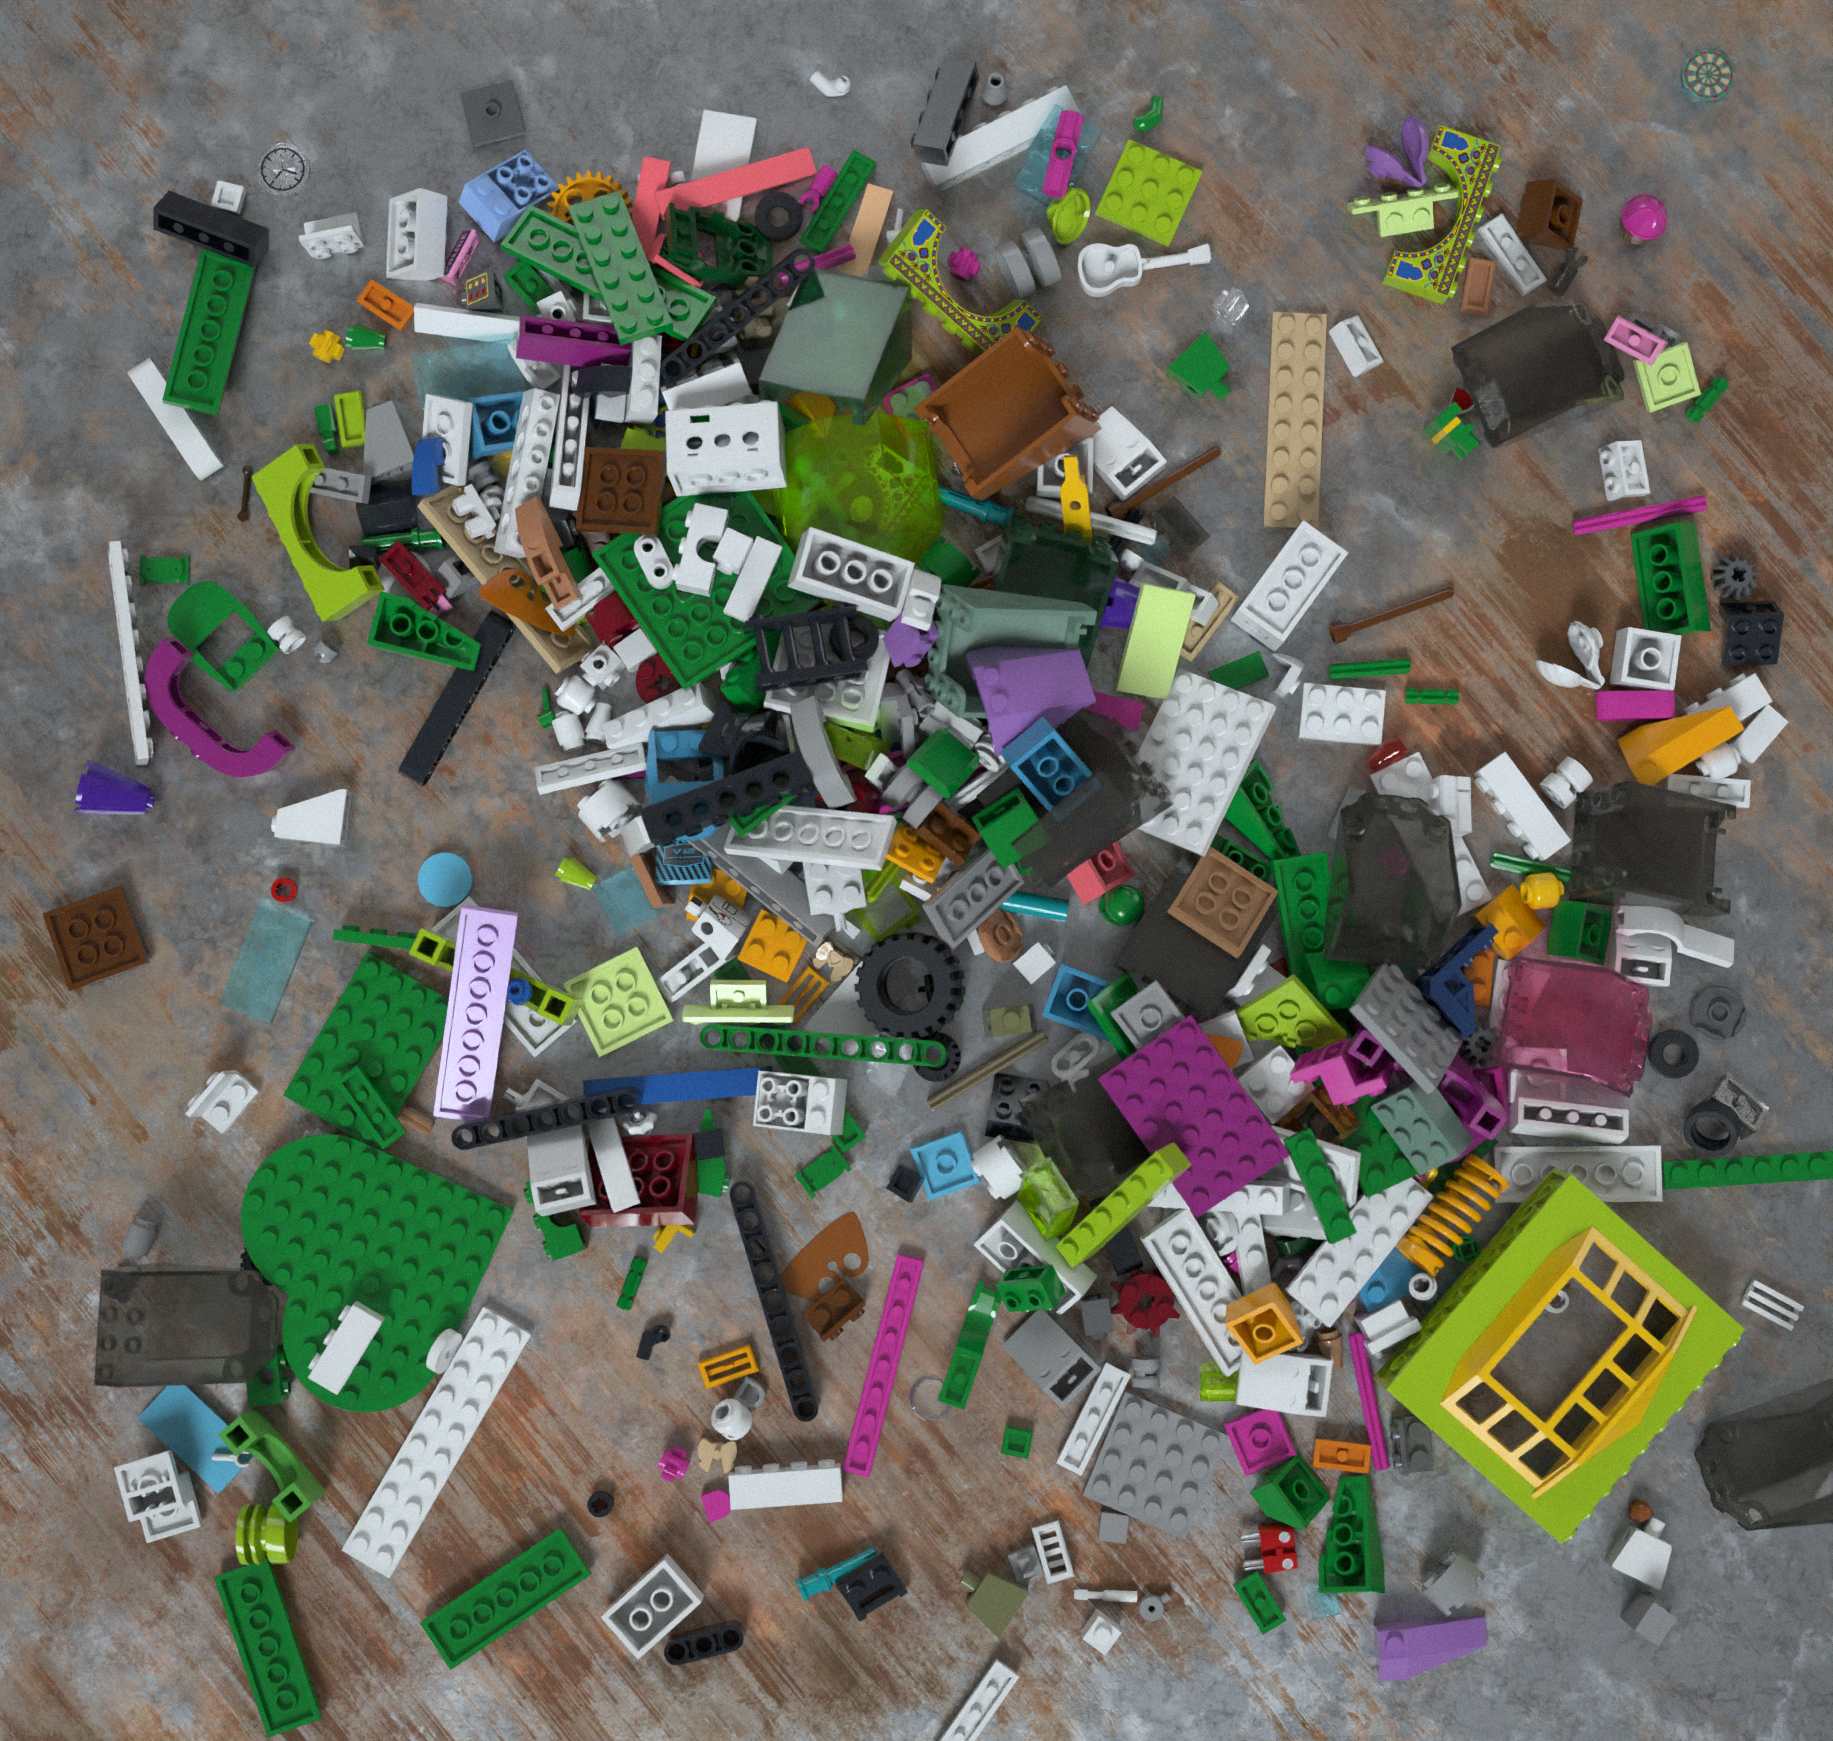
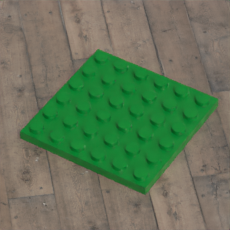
(691, 627)

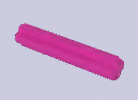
(826, 260)

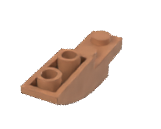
(543, 553)

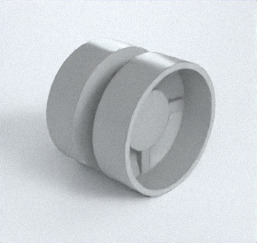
(1035, 260)
(911, 788)

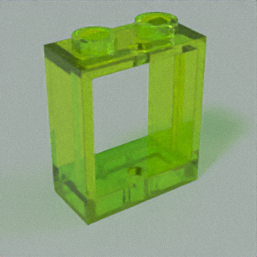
(852, 746)
(908, 920)
(1055, 1206)

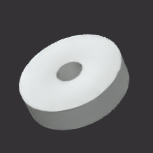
(443, 1351)

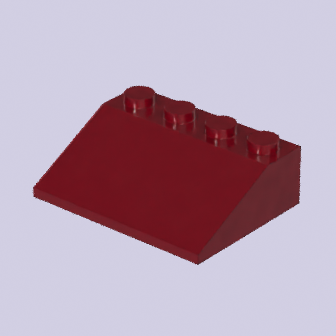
(663, 1178)

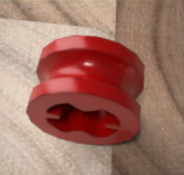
(285, 881)

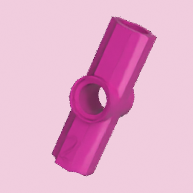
(1065, 139)

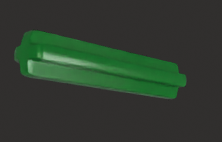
(1369, 668)
(1528, 866)

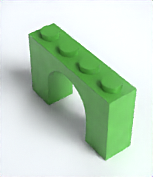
(256, 1435)

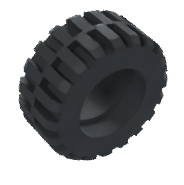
(874, 993)

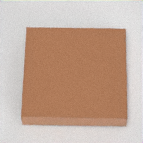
(646, 870)

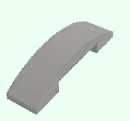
(818, 753)

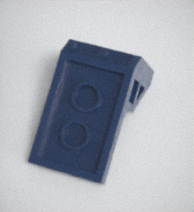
(1448, 987)

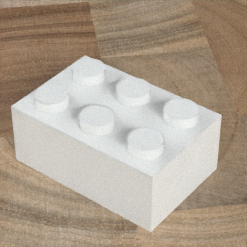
(652, 1606)

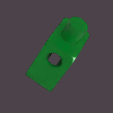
(1201, 369)

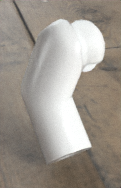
(831, 88)

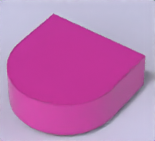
(716, 1504)

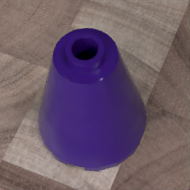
(1120, 605)
(111, 793)

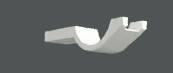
(1688, 939)

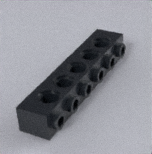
(736, 785)

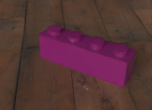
(569, 343)

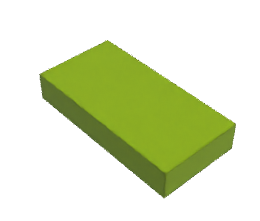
(351, 418)

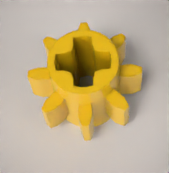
(326, 346)

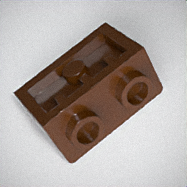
(949, 833)
(834, 1310)

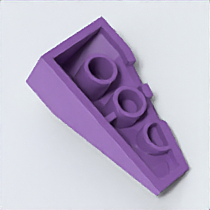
(1420, 1645)

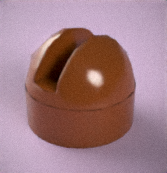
(1640, 1511)

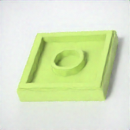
(1668, 379)

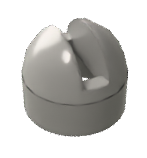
(325, 650)

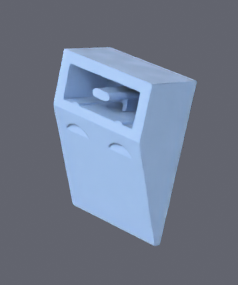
(505, 192)

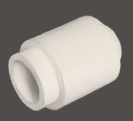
(569, 731)

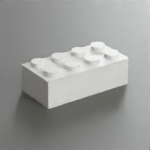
(851, 574)

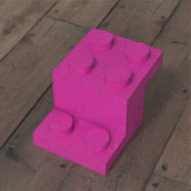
(1342, 1073)

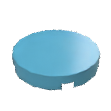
(445, 879)

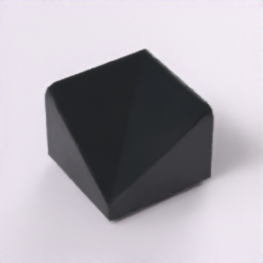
(364, 556)

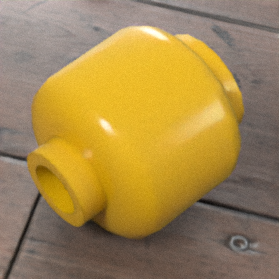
(1541, 891)

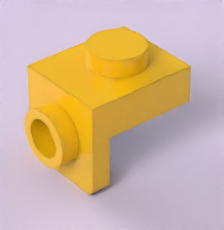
(665, 1235)

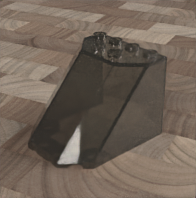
(1538, 370)
(1391, 884)
(183, 1325)
(1773, 1461)

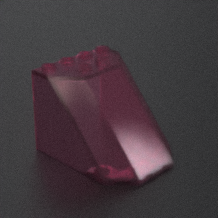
(1575, 1008)

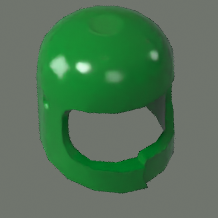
(1123, 905)

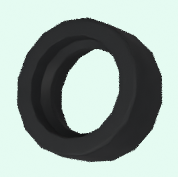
(1710, 1146)

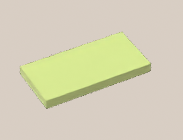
(1154, 641)

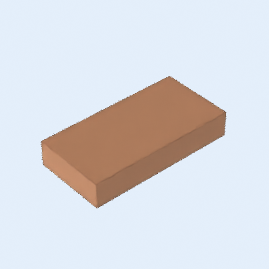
(1477, 286)

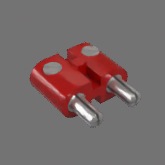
(1276, 1547)

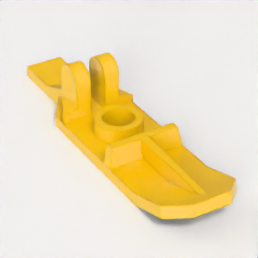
(1075, 489)

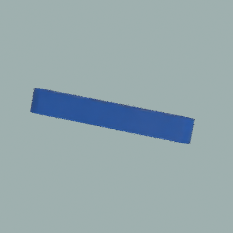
(681, 1085)

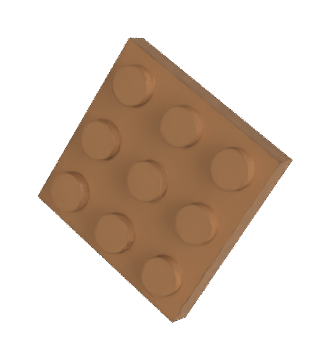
(1222, 902)

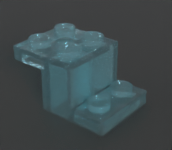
(1033, 173)

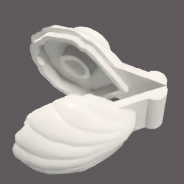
(1586, 646)

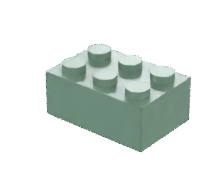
(1422, 1125)

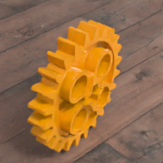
(586, 189)

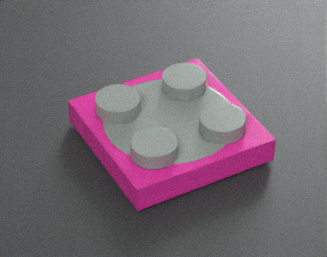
(905, 398)

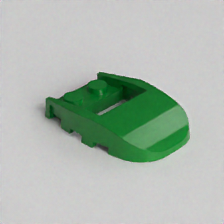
(202, 611)

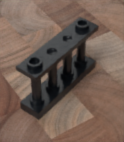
(795, 674)

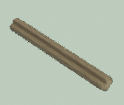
(987, 1070)

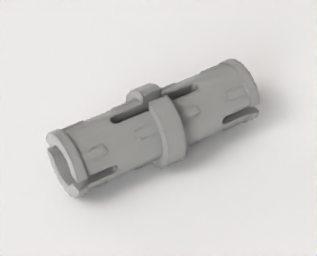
(915, 692)

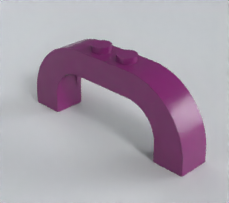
(189, 727)
(1471, 1099)

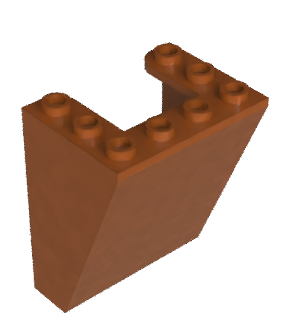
(1008, 412)

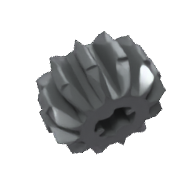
(1727, 568)
(1485, 1052)

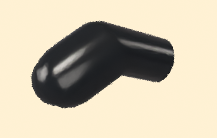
(650, 1338)

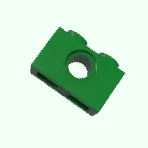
(263, 1392)

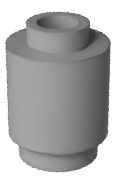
(139, 1238)

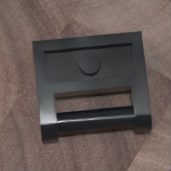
(868, 1579)

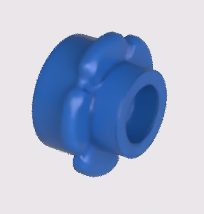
(524, 994)

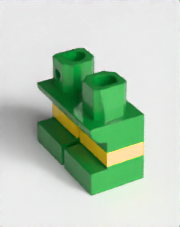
(1451, 433)

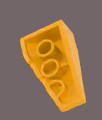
(1668, 745)

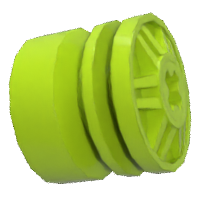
(264, 1534)

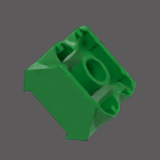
(944, 762)

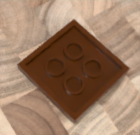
(621, 491)
(96, 938)

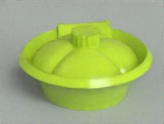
(1068, 215)

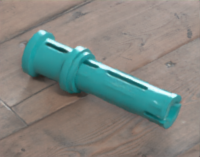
(985, 510)
(825, 1578)

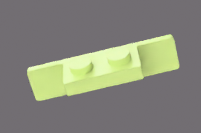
(1404, 211)
(738, 1002)

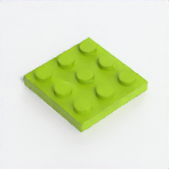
(1148, 192)

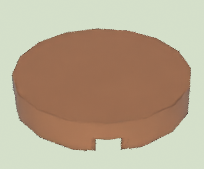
(1001, 936)

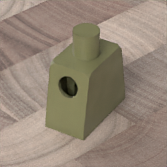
(1009, 1020)
(993, 1598)

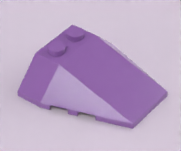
(1027, 684)

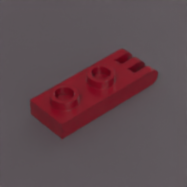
(412, 574)

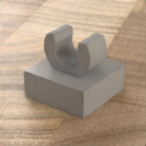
(1025, 1563)

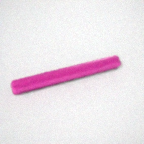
(1639, 515)
(1369, 1401)

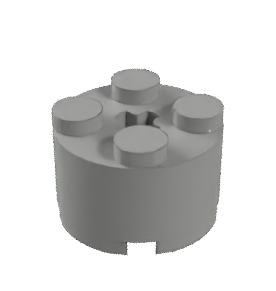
(1452, 1582)

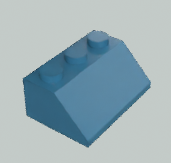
(1068, 998)

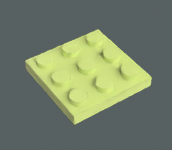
(619, 1002)

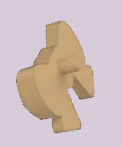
(841, 963)
(726, 1451)

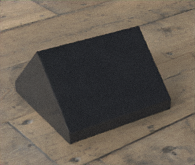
(389, 509)

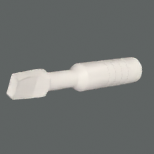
(1107, 1595)

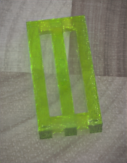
(1217, 1386)

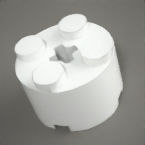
(608, 809)
(1000, 1167)

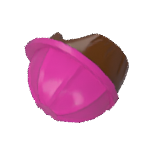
(1643, 219)

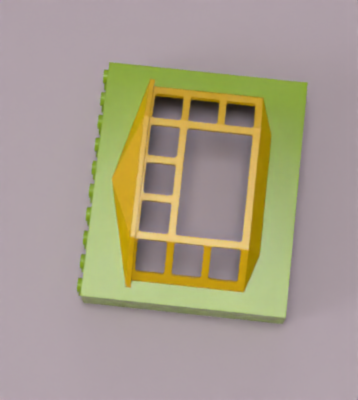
(1498, 1303)

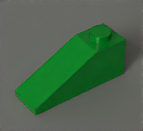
(711, 1172)

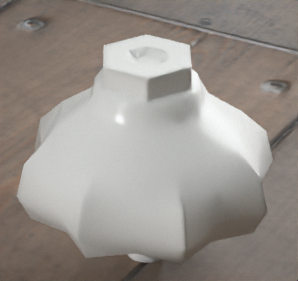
(640, 1122)

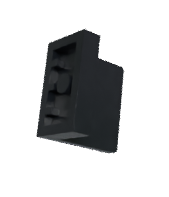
(1751, 633)
(1005, 1111)

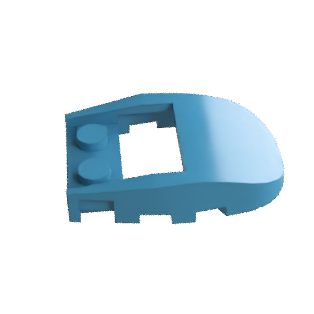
(678, 747)

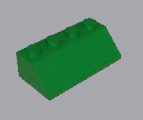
(1671, 580)

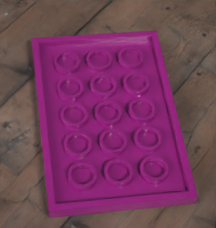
(1189, 1096)

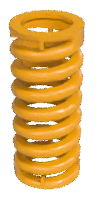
(1476, 1172)

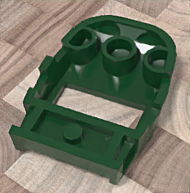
(739, 245)

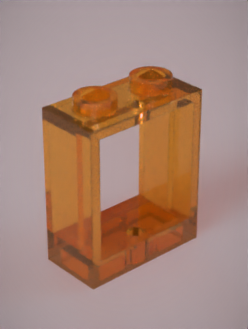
(1340, 1117)

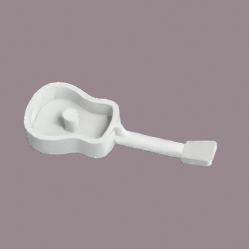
(1108, 268)

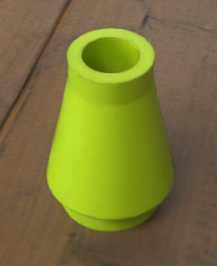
(575, 873)

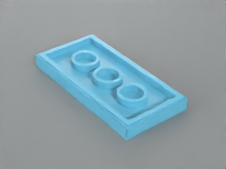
(191, 1432)

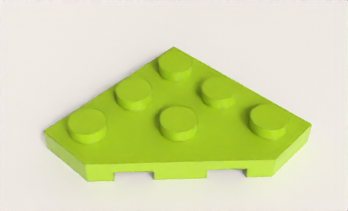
(1289, 1017)

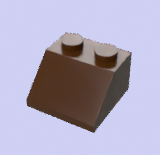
(1549, 214)

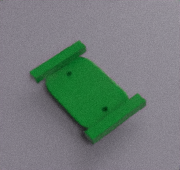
(164, 570)
(823, 1171)

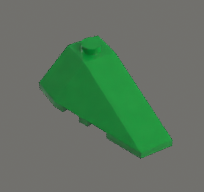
(416, 633)
(1259, 817)
(1353, 1548)

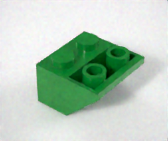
(1004, 823)

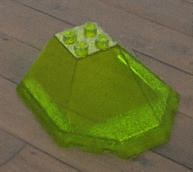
(862, 484)

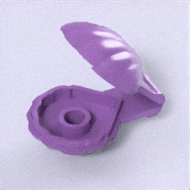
(1416, 146)

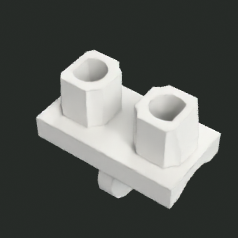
(483, 511)

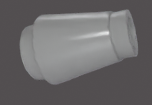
(995, 89)

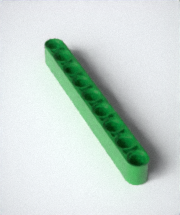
(810, 1041)

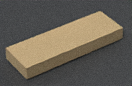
(1198, 634)

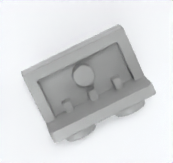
(898, 723)

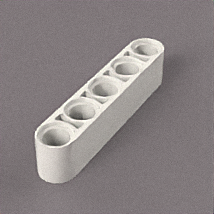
(175, 420)

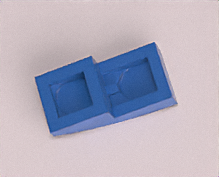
(424, 469)

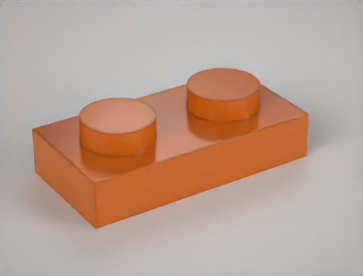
(386, 305)
(1480, 976)
(1341, 1455)

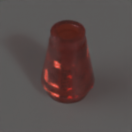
(1388, 753)

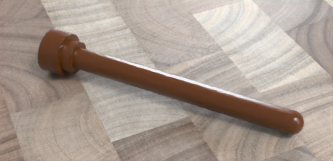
(1120, 509)
(1341, 630)

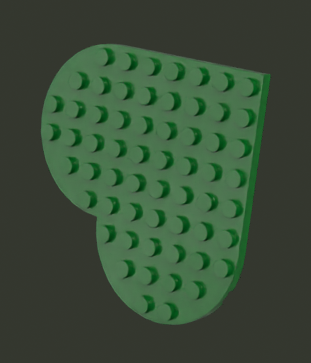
(367, 1227)

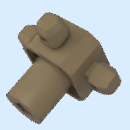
(762, 324)

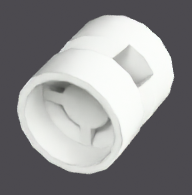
(1568, 780)

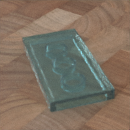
(467, 372)
(266, 962)

